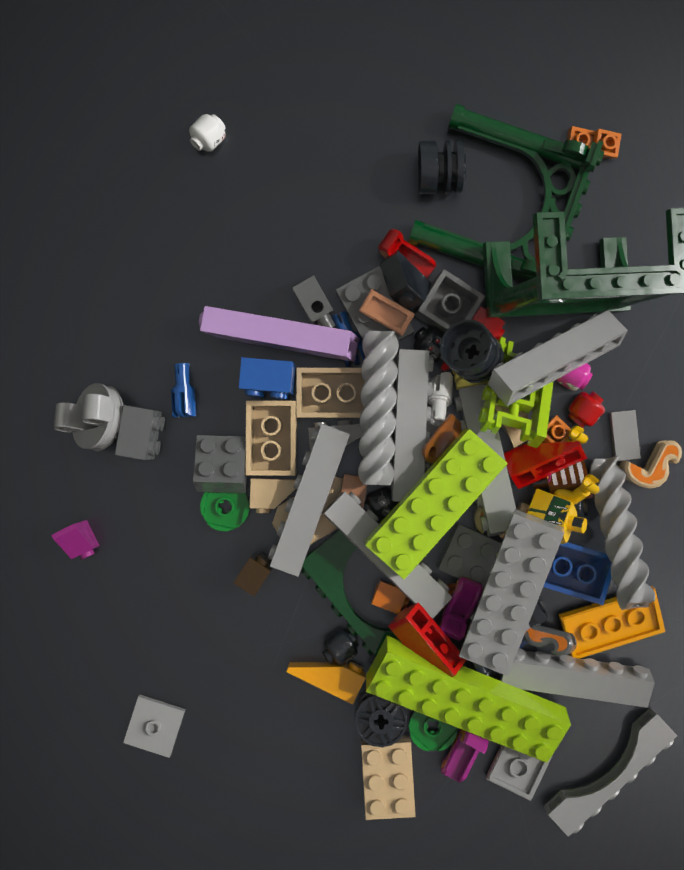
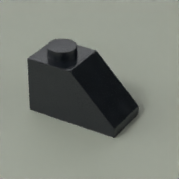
(404, 281)

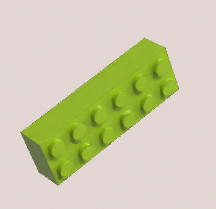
(435, 503)

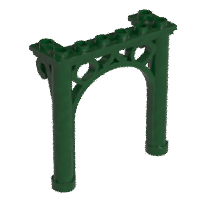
(569, 154)

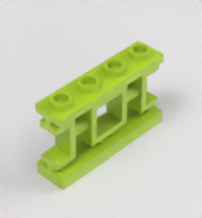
(537, 401)

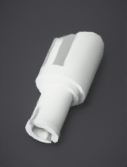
(441, 397)

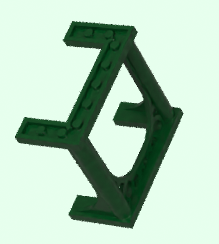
(580, 290)

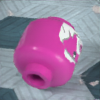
(577, 378)

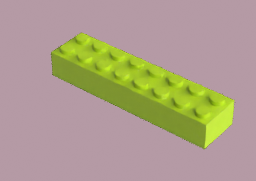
(468, 701)

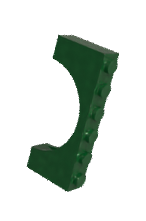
(327, 568)

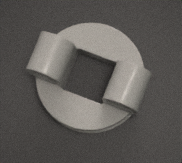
(96, 406)

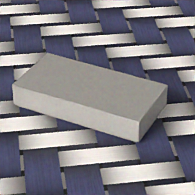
(625, 435)

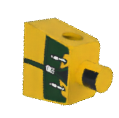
(557, 511)

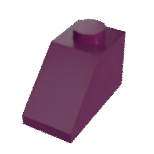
(77, 540)

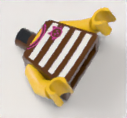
(572, 482)

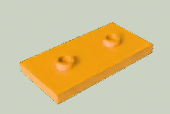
(608, 626)

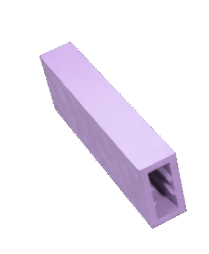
(279, 333)

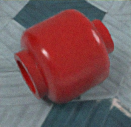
(586, 409)

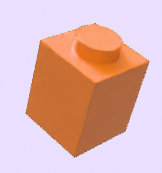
(389, 597)

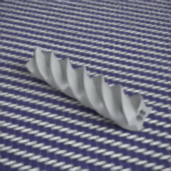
(378, 399)
(618, 528)

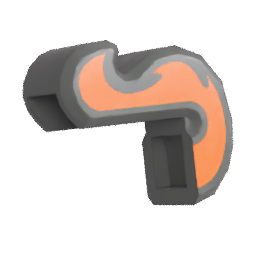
(541, 636)

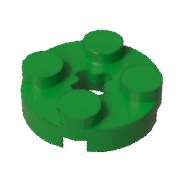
(213, 513)
(431, 740)

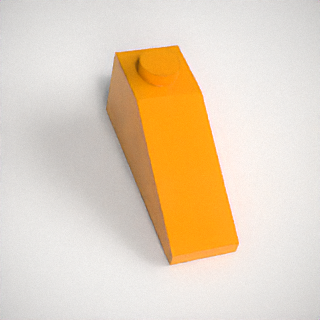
(337, 680)

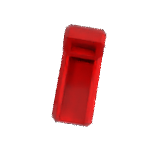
(395, 241)

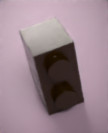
(254, 573)

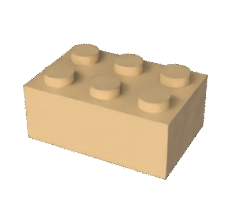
(329, 393)
(271, 438)
(388, 780)

